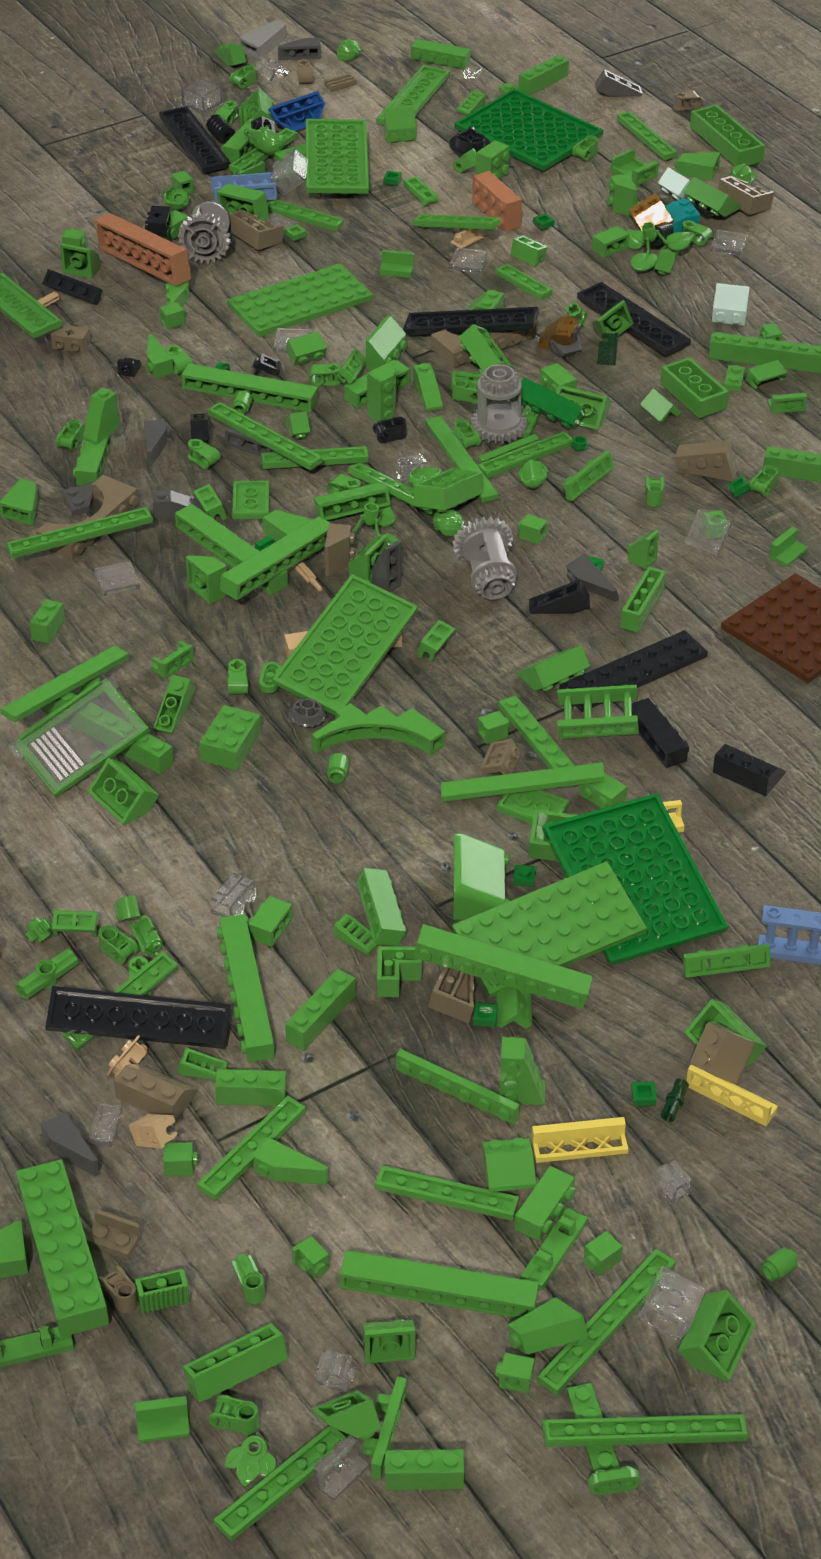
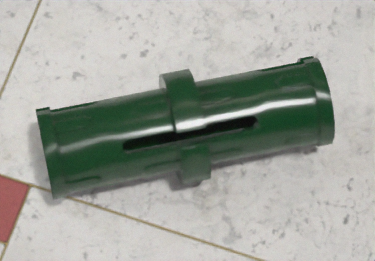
(674, 1100)

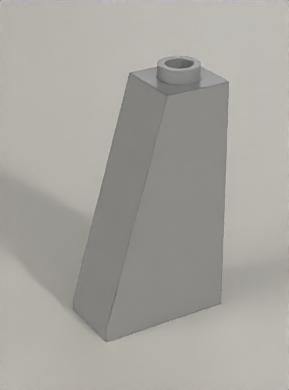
(264, 39)

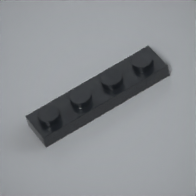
(72, 287)

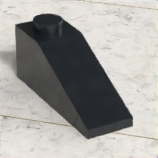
(199, 426)
(562, 600)

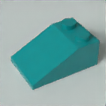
(682, 211)

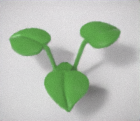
(638, 238)
(379, 517)

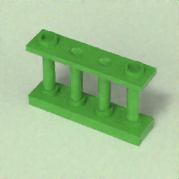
(597, 726)

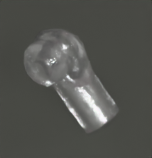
(474, 74)

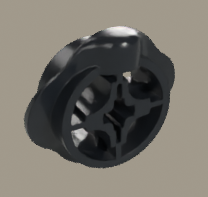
(467, 141)

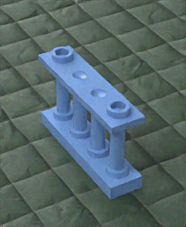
(255, 181)
(790, 947)

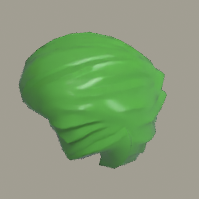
(348, 50)
(176, 198)
(533, 474)
(420, 475)
(448, 522)

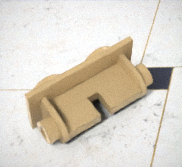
(466, 238)
(131, 1051)

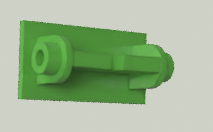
(146, 936)

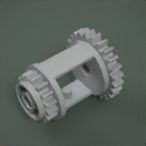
(206, 232)
(499, 421)
(485, 549)

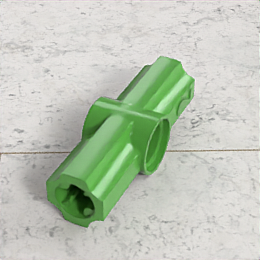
(46, 974)

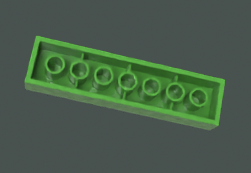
(62, 1248)

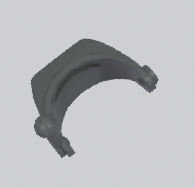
(570, 350)

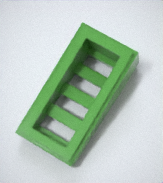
(472, 102)
(343, 931)
(189, 1067)

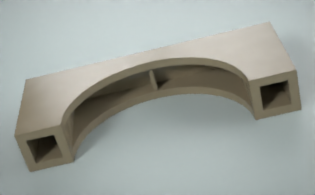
(449, 348)
(115, 499)

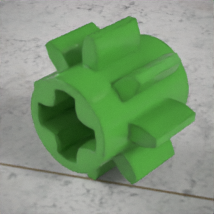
(38, 929)

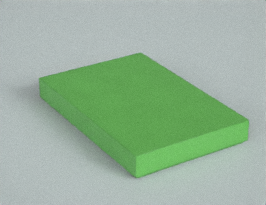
(250, 499)
(523, 804)

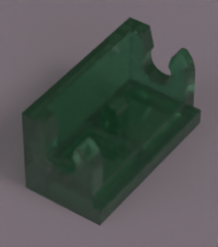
(608, 350)

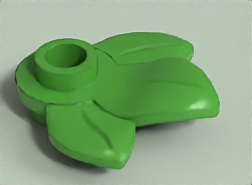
(250, 1463)

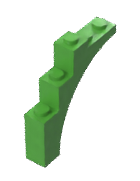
(380, 724)

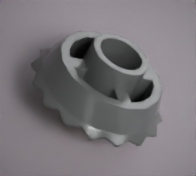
(307, 713)

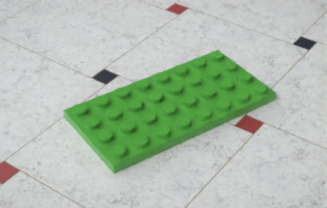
(336, 156)
(299, 299)
(345, 644)
(559, 921)

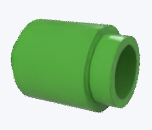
(242, 402)
(337, 767)
(779, 1264)

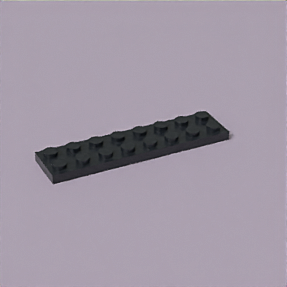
(194, 139)
(460, 320)
(645, 327)
(643, 665)
(134, 1015)

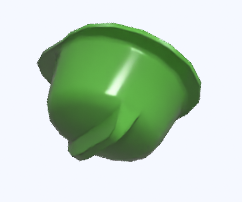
(743, 172)

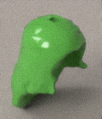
(265, 139)

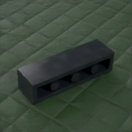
(660, 734)

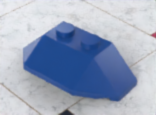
(296, 111)

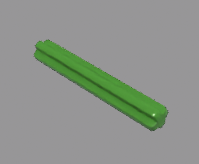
(508, 448)

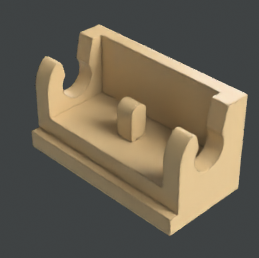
(151, 1130)

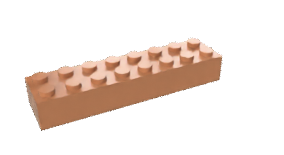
(143, 249)

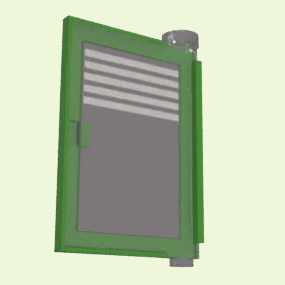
(79, 736)

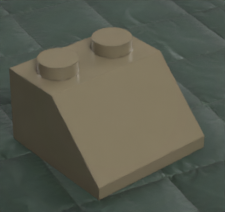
(338, 548)
(722, 1052)

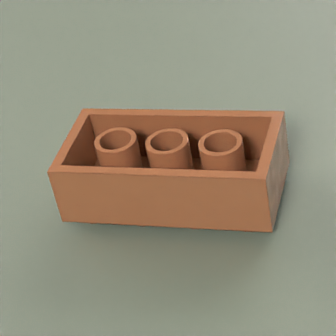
(497, 200)

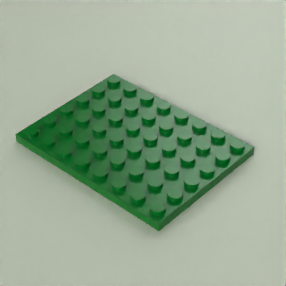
(531, 128)
(651, 867)

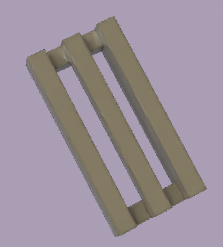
(340, 82)

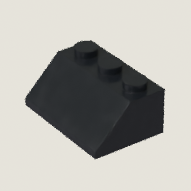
(746, 770)

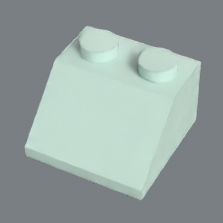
(674, 183)
(730, 304)

